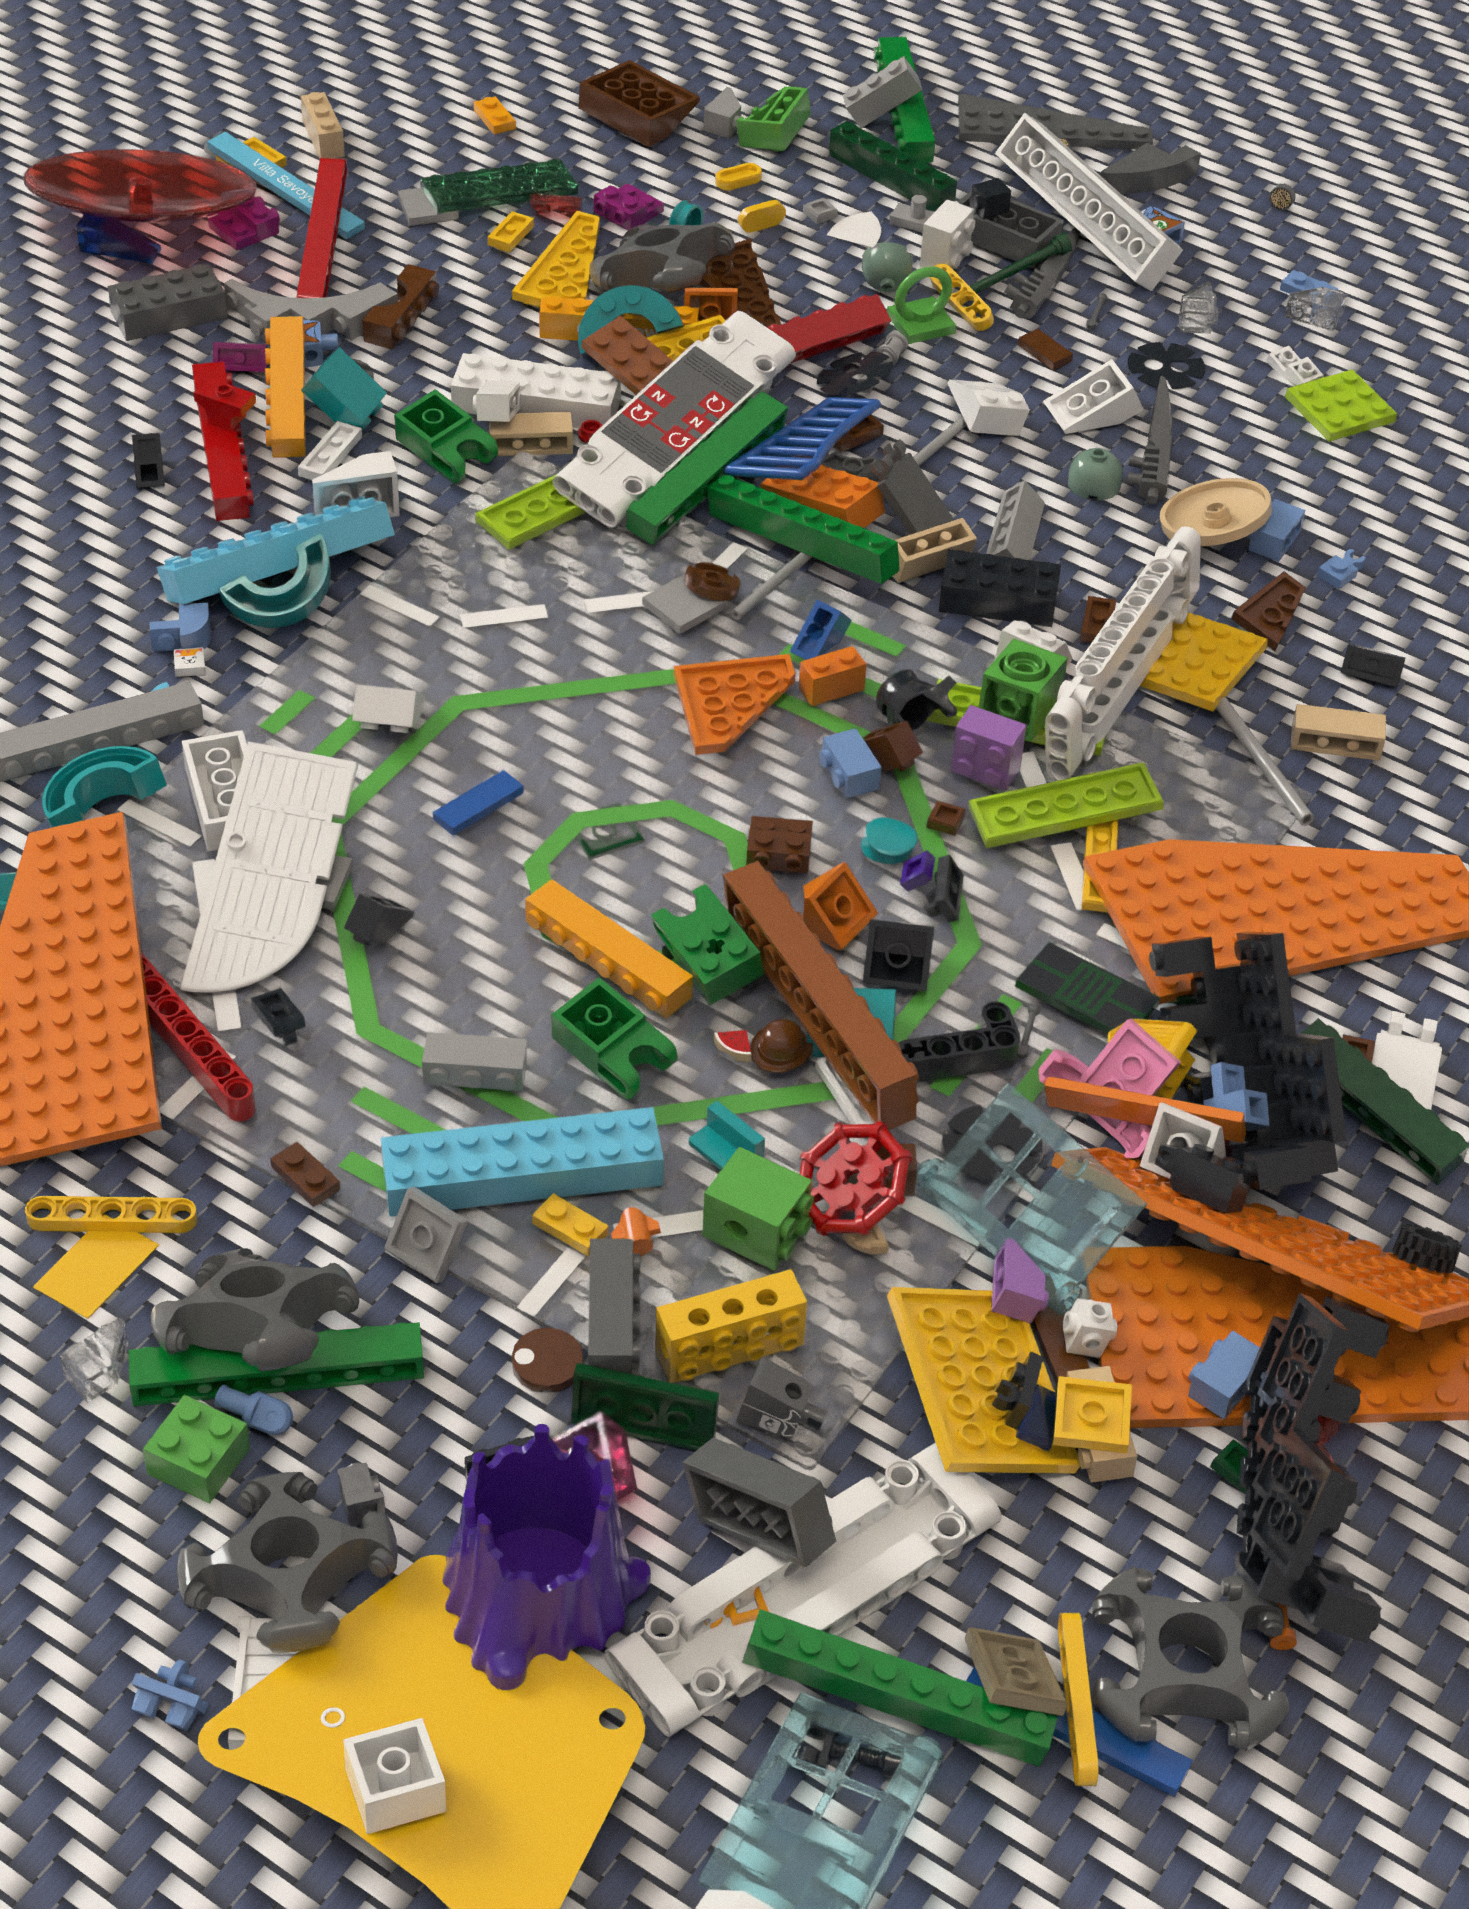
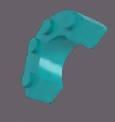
(628, 301)
(287, 602)
(99, 776)

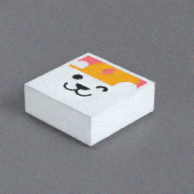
(189, 662)

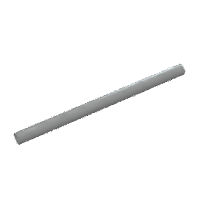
(1265, 762)

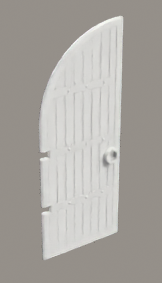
(267, 867)

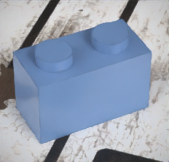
(1278, 532)
(850, 763)
(1222, 1377)

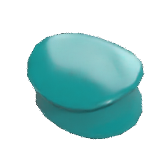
(686, 214)
(888, 840)

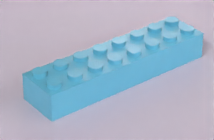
(274, 550)
(525, 1159)

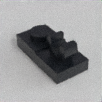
(1373, 665)
(948, 890)
(279, 1015)
(1018, 1392)

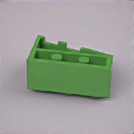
(775, 122)

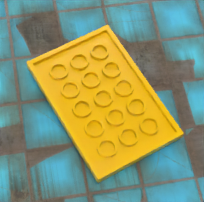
(958, 1360)

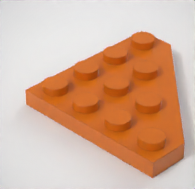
(729, 696)

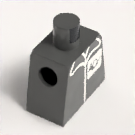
(779, 1401)

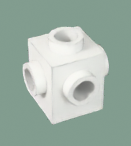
(1089, 1327)

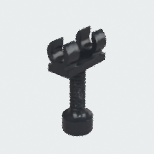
(831, 1747)

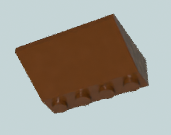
(636, 102)

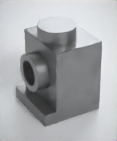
(359, 1492)

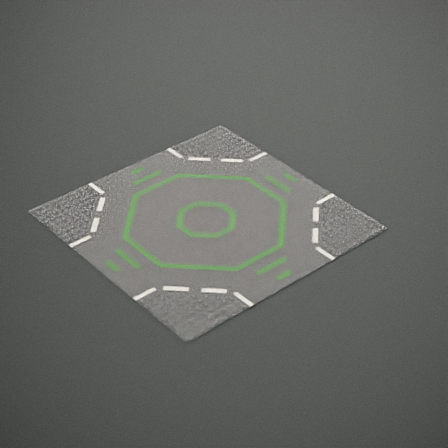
(570, 688)

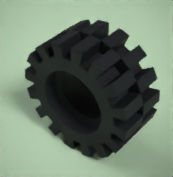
(1427, 1248)

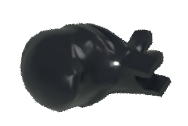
(908, 699)

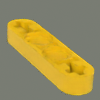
(963, 295)

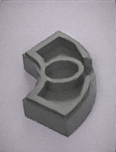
(852, 465)

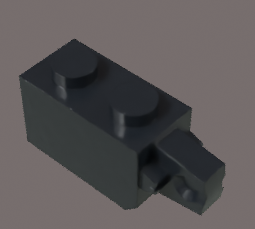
(1205, 1176)

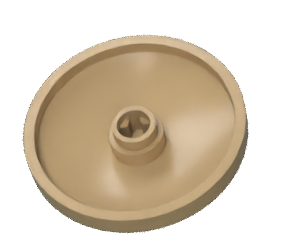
(1218, 510)

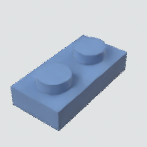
(1300, 281)

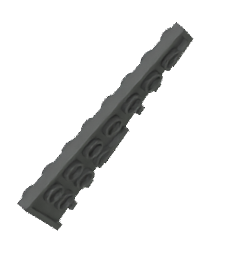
(993, 120)

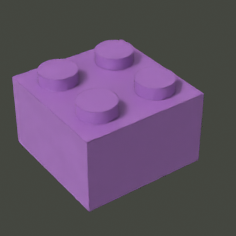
(988, 747)

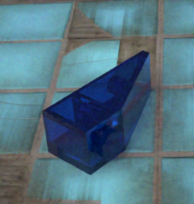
(115, 240)

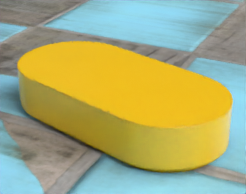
(738, 176)
(761, 216)

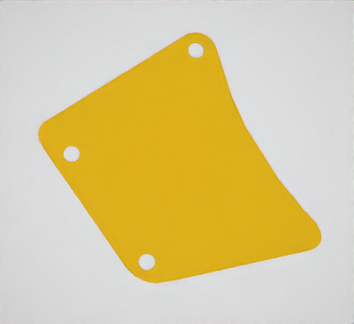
(519, 1766)

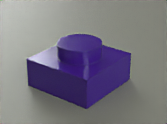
(917, 871)

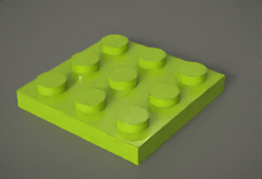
(1340, 405)

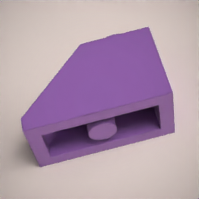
(1017, 1284)

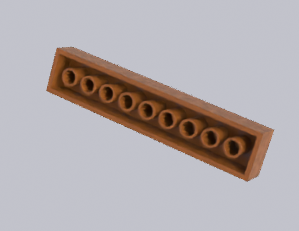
(823, 998)

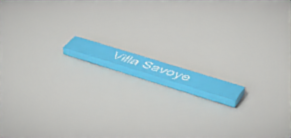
(276, 179)

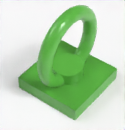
(923, 317)

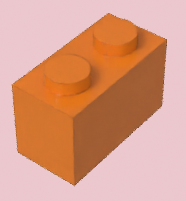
(832, 675)

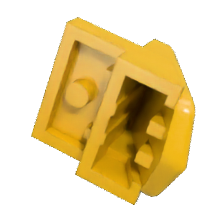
(1175, 1038)

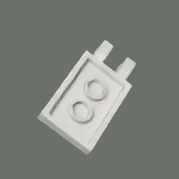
(1409, 1060)

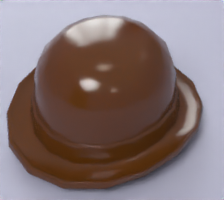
(780, 1046)

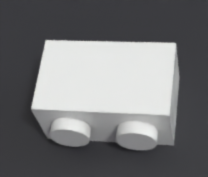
(497, 401)

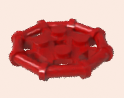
(870, 1187)

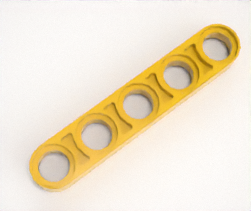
(96, 1206)
(1078, 1699)

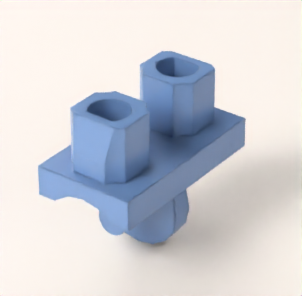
(184, 1704)

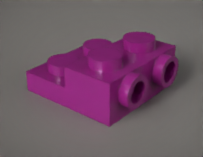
(626, 206)
(246, 223)

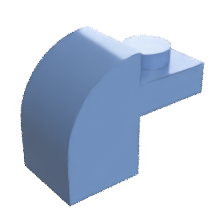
(190, 631)
(1230, 1094)

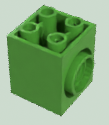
(1023, 685)
(757, 1208)

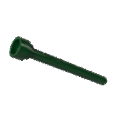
(1060, 245)

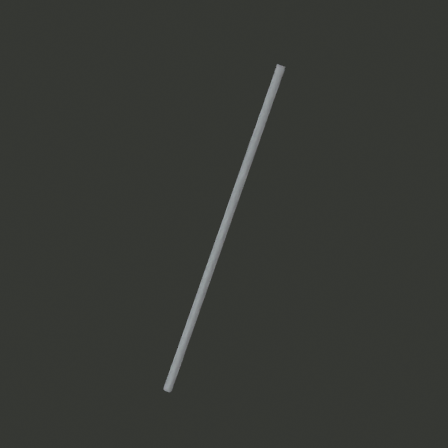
(797, 562)

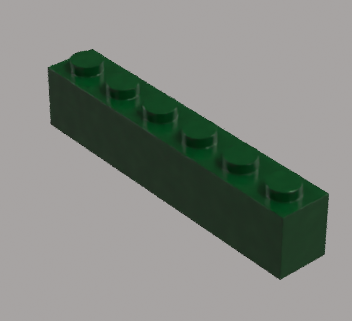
(890, 165)
(1393, 1111)

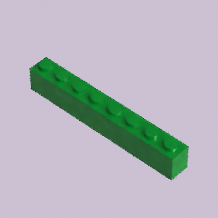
(910, 117)
(688, 482)
(803, 528)
(339, 1360)
(897, 1687)

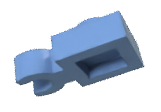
(1341, 571)

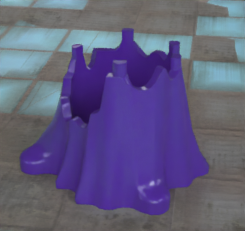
(539, 1558)

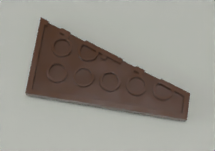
(742, 272)

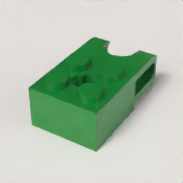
(443, 435)
(710, 946)
(611, 1037)

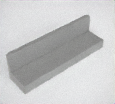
(1016, 522)

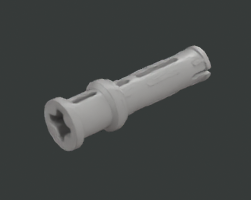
(894, 345)

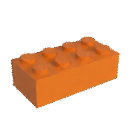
(833, 493)

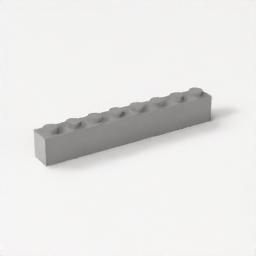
(103, 726)

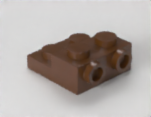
(780, 843)

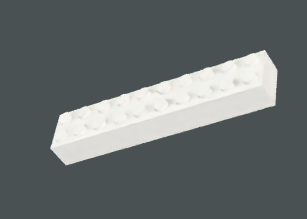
(1089, 202)

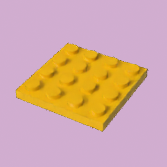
(1203, 661)

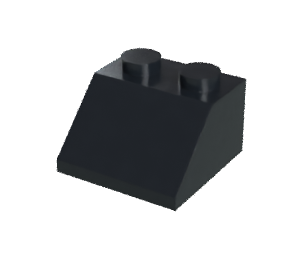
(898, 954)

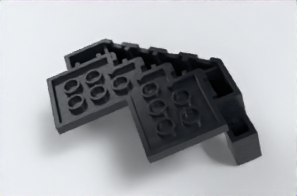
(1250, 1023)
(1287, 1479)

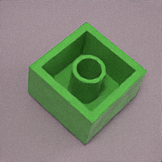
(196, 1448)

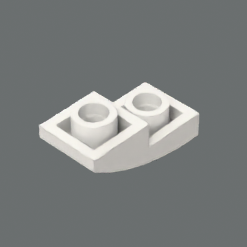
(1292, 367)

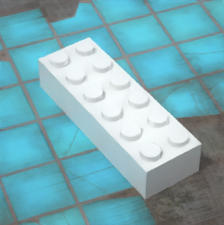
(542, 387)

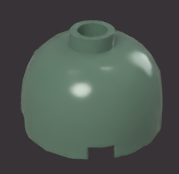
(886, 266)
(1095, 474)

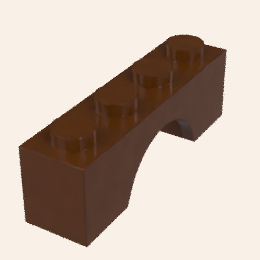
(389, 323)

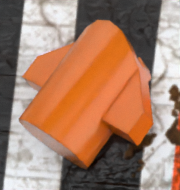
(639, 1227)

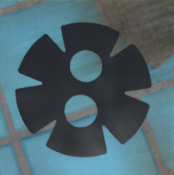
(1174, 353)
(868, 366)
(981, 1165)

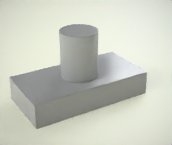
(911, 216)

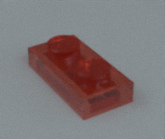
(545, 203)

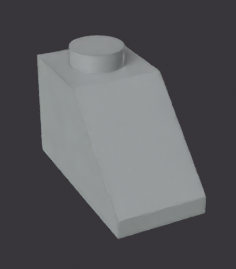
(722, 114)

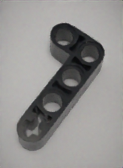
(967, 1052)

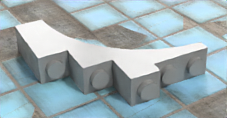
(340, 312)

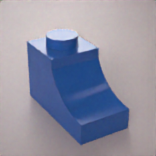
(821, 631)

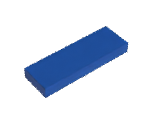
(478, 802)

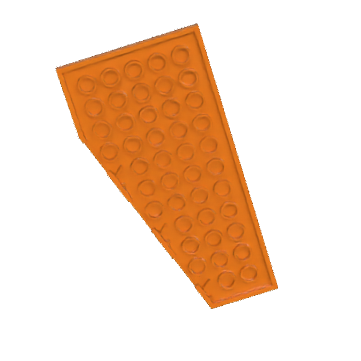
(1324, 901)
(73, 997)
(1305, 1248)
(1184, 1299)

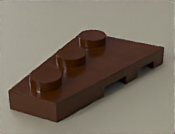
(1271, 609)

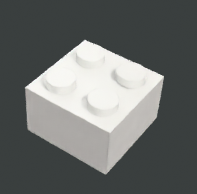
(947, 235)
(394, 1775)

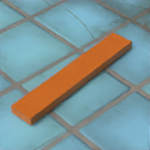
(1135, 1106)

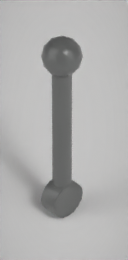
(1091, 323)
(1033, 1011)

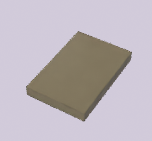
(1015, 1671)

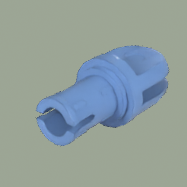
(257, 1410)

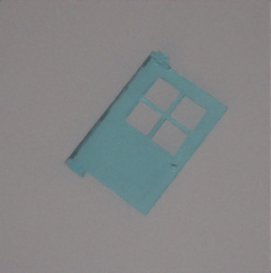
(1067, 1221)
(798, 1857)

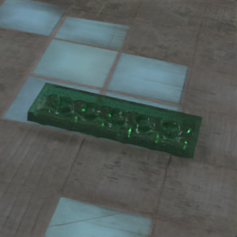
(497, 185)

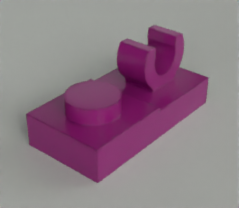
(240, 356)

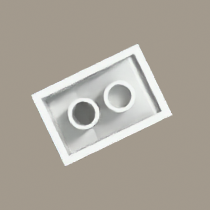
(1095, 400)
(990, 407)
(364, 476)

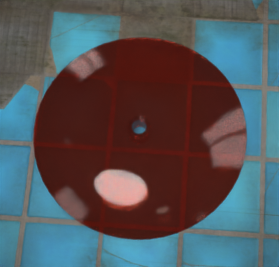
(139, 185)

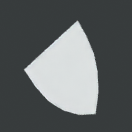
(858, 228)

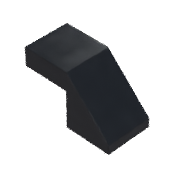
(148, 460)

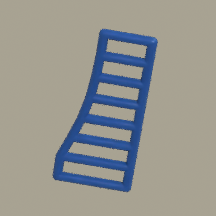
(805, 442)

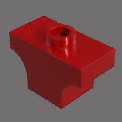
(224, 403)

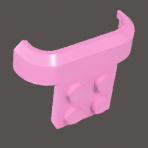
(1128, 1063)

